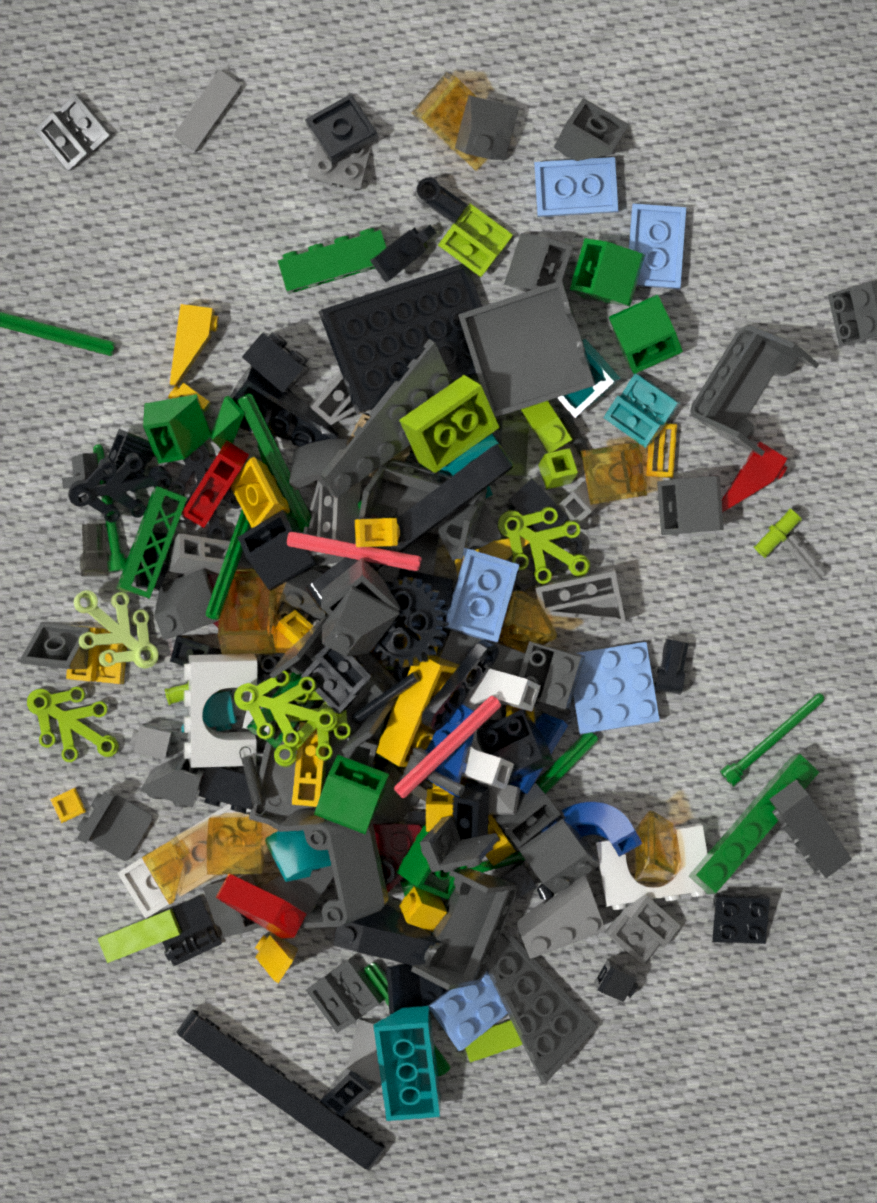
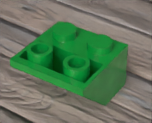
(607, 272)
(645, 334)
(175, 427)
(351, 794)

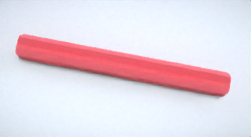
(350, 550)
(447, 746)

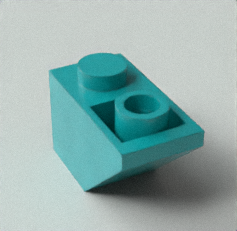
(219, 711)

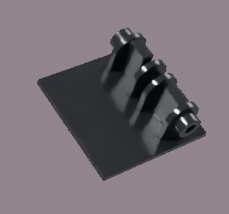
(740, 919)
(197, 932)

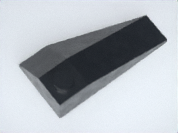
(283, 412)
(386, 937)

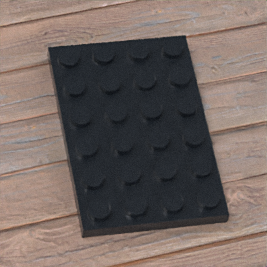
(387, 329)

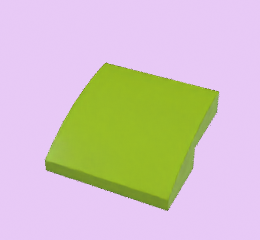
(475, 240)

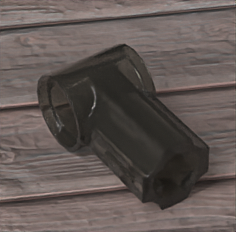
(95, 555)

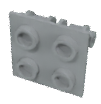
(345, 172)

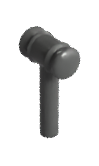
(441, 780)

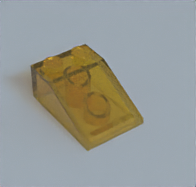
(443, 112)
(248, 616)

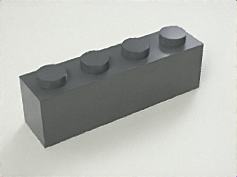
(810, 829)

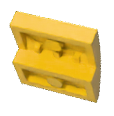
(97, 672)

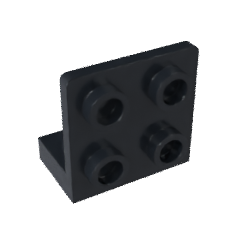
(409, 989)

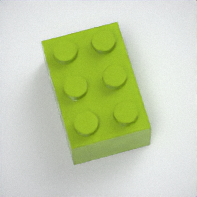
(449, 423)

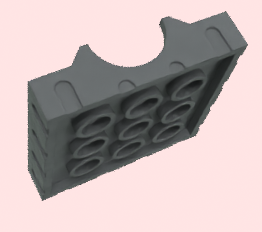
(527, 349)
(278, 781)

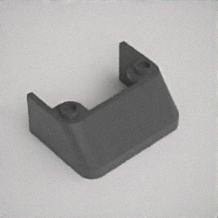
(740, 381)
(402, 485)
(303, 654)
(354, 866)
(472, 931)

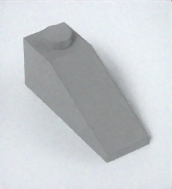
(196, 553)

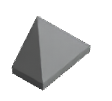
(502, 801)

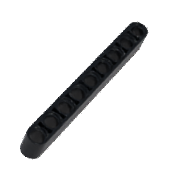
(431, 510)
(279, 1090)

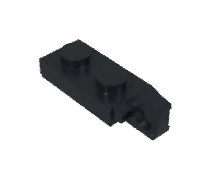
(402, 252)

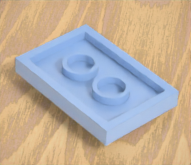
(576, 187)
(660, 236)
(481, 596)
(468, 1011)

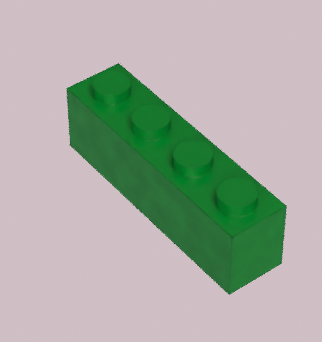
(331, 262)

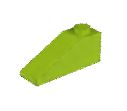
(546, 426)

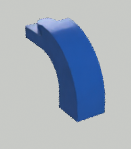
(605, 821)

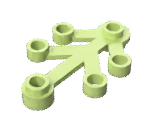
(118, 631)

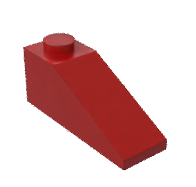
(754, 475)
(215, 484)
(261, 907)

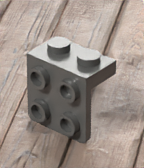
(392, 805)
(114, 825)
(447, 851)

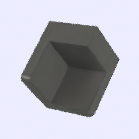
(83, 467)

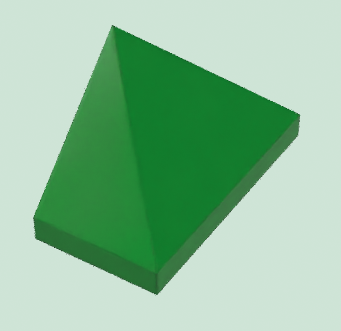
(227, 422)

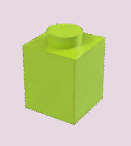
(558, 468)

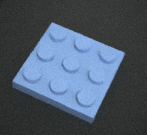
(615, 689)

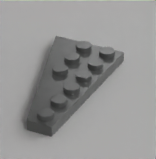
(383, 434)
(540, 1010)

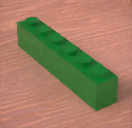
(749, 827)

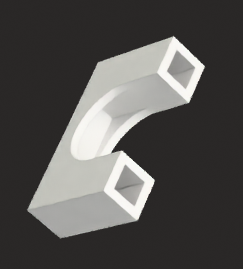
(206, 676)
(509, 691)
(621, 887)

